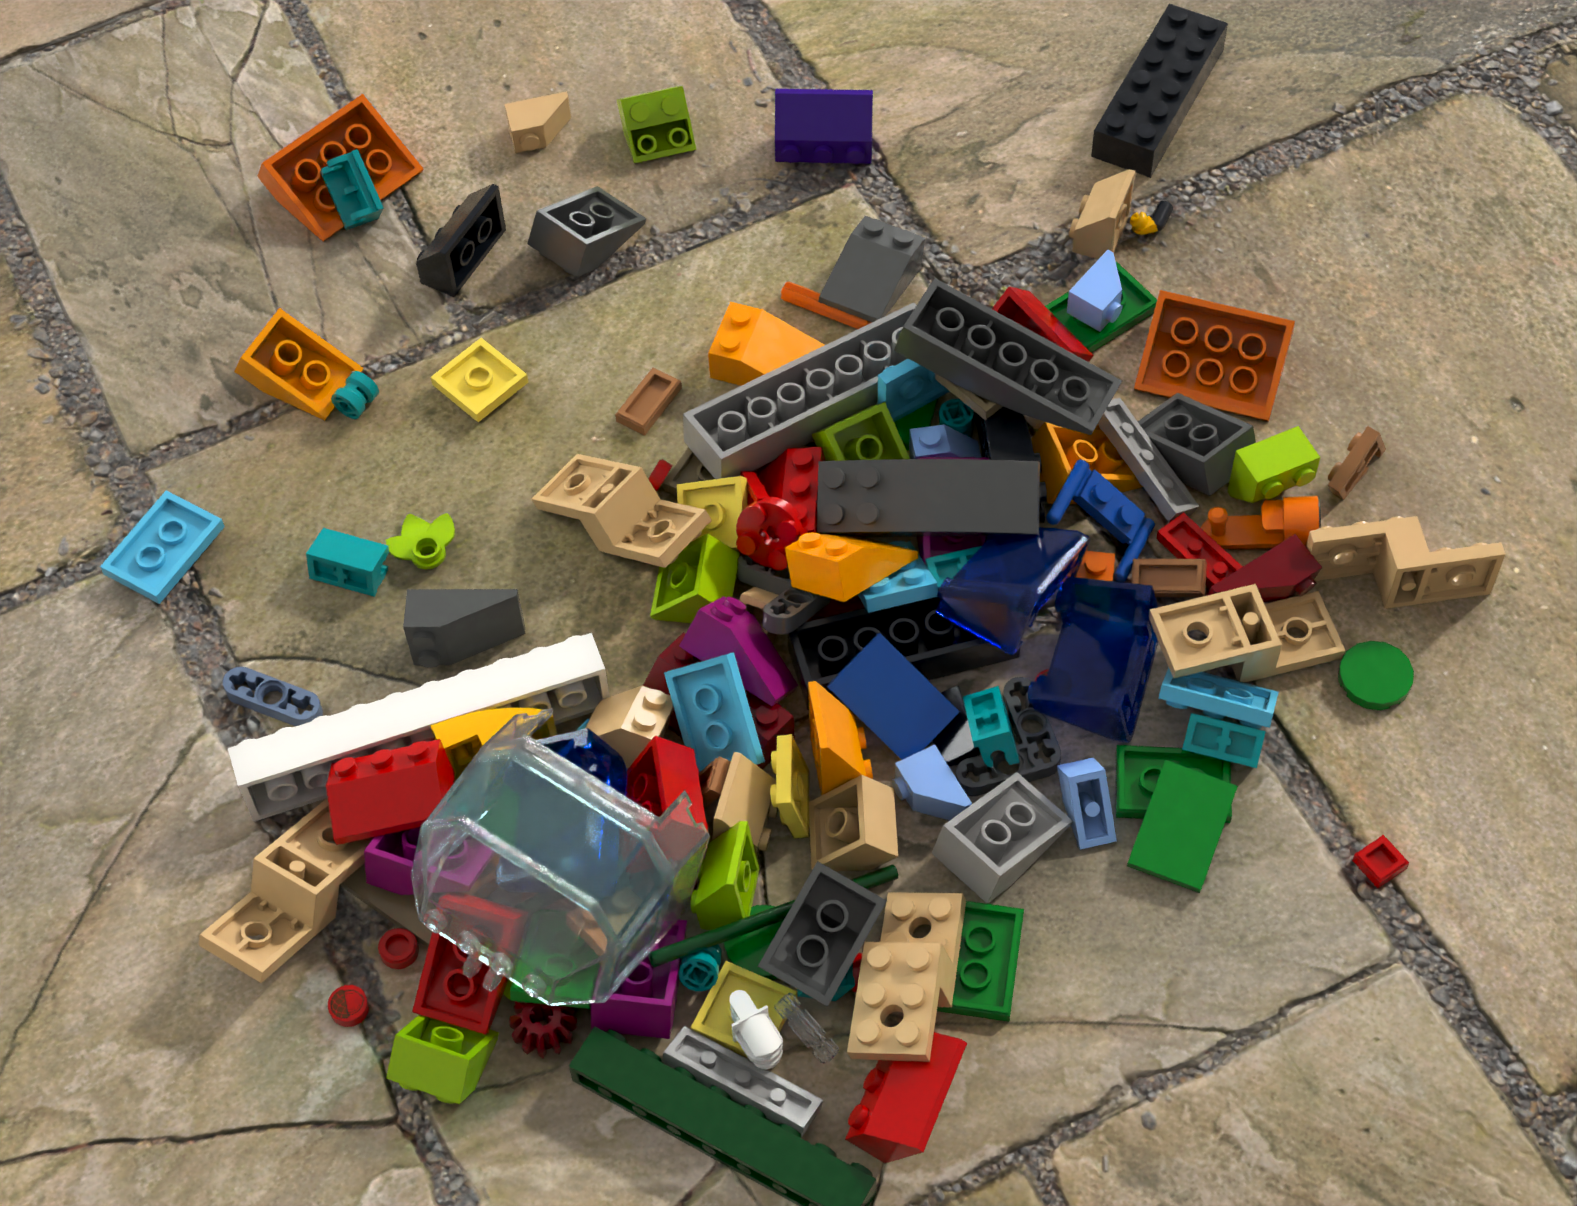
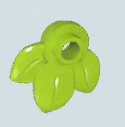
(422, 538)

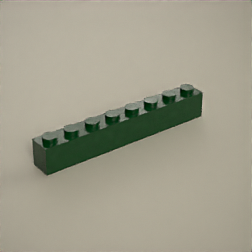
(717, 1125)

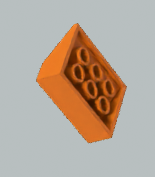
(295, 173)
(1215, 355)

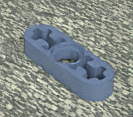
(264, 684)

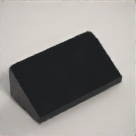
(955, 739)

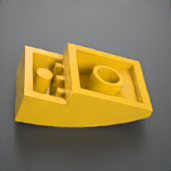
(467, 733)

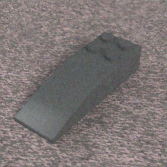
(1004, 361)
(928, 497)

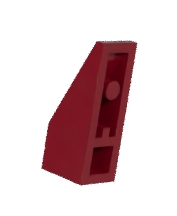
(1277, 573)

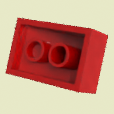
(452, 996)

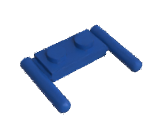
(1108, 508)

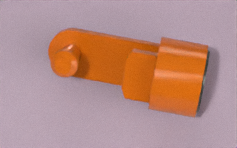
(1277, 523)

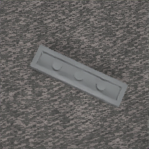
(1146, 461)
(742, 1080)

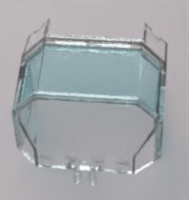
(551, 870)

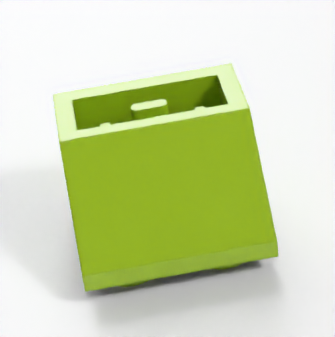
(656, 124)

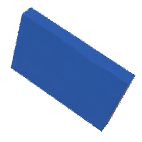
(893, 698)

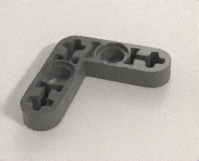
(790, 607)
(1030, 765)

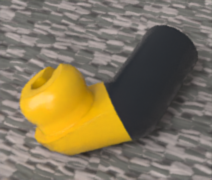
(1156, 222)

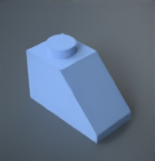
(1097, 294)
(941, 442)
(929, 785)
(1087, 802)

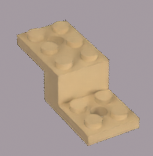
(622, 510)
(1402, 562)
(1246, 634)
(289, 897)
(907, 977)

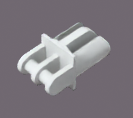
(755, 1031)

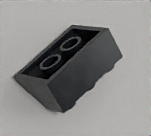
(463, 242)

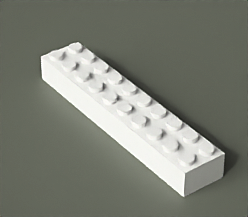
(295, 762)

